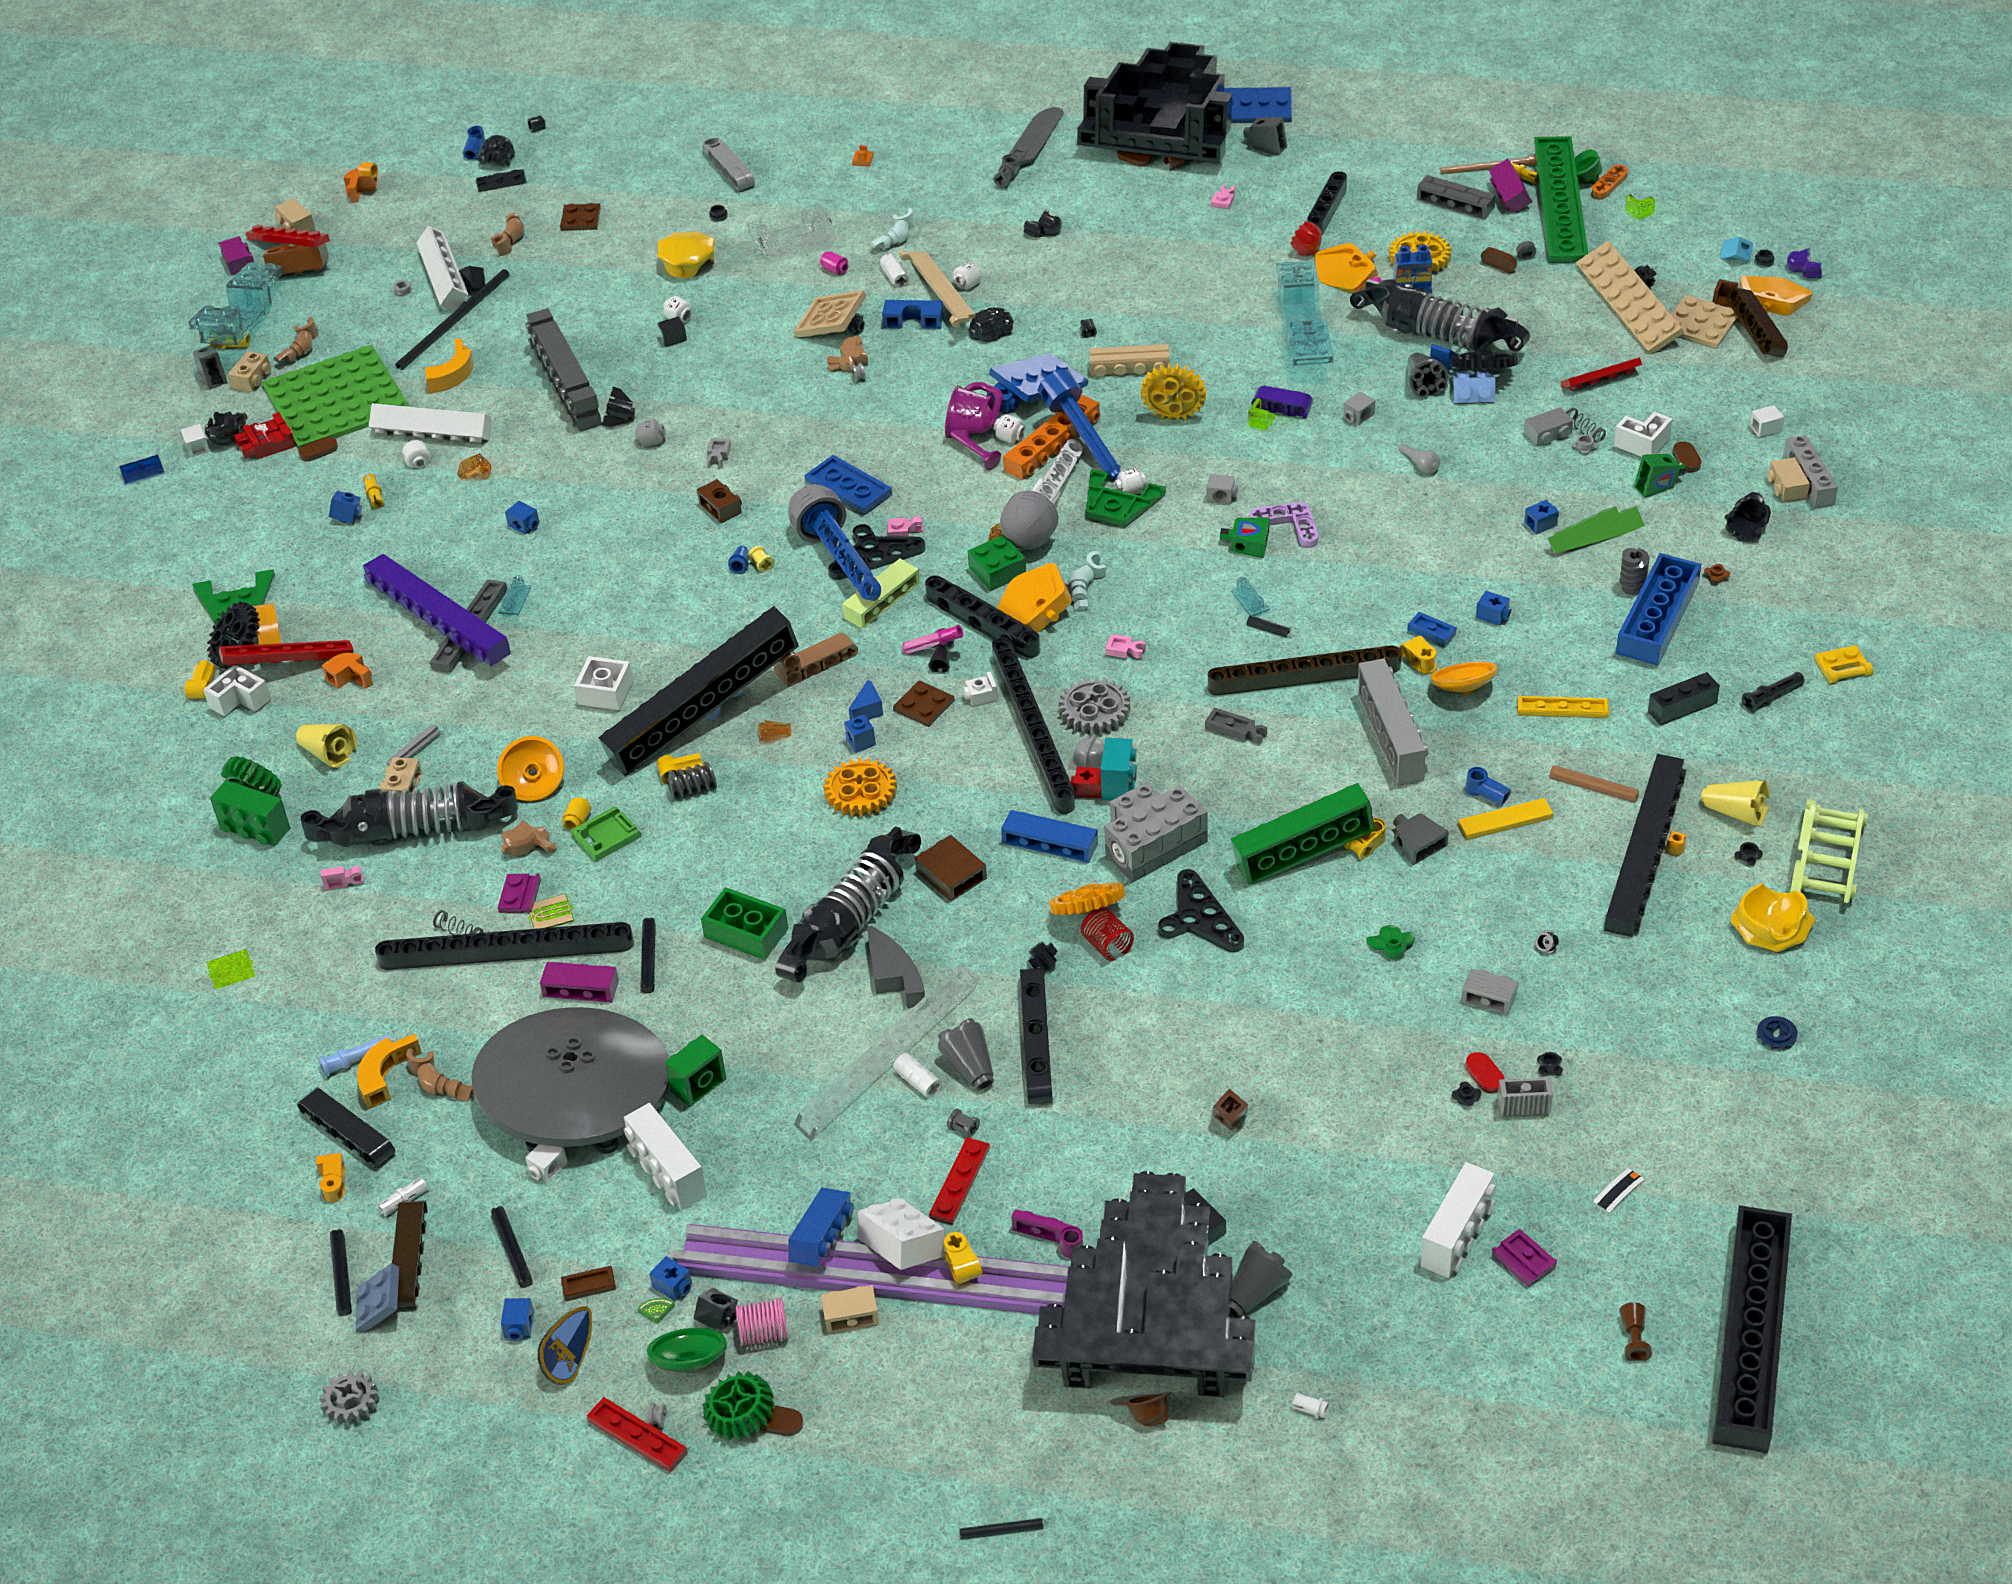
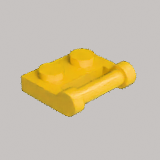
(1842, 659)

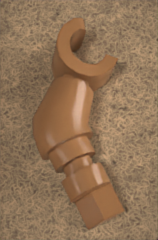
(512, 232)
(301, 345)
(435, 1082)

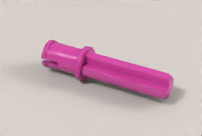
(934, 639)

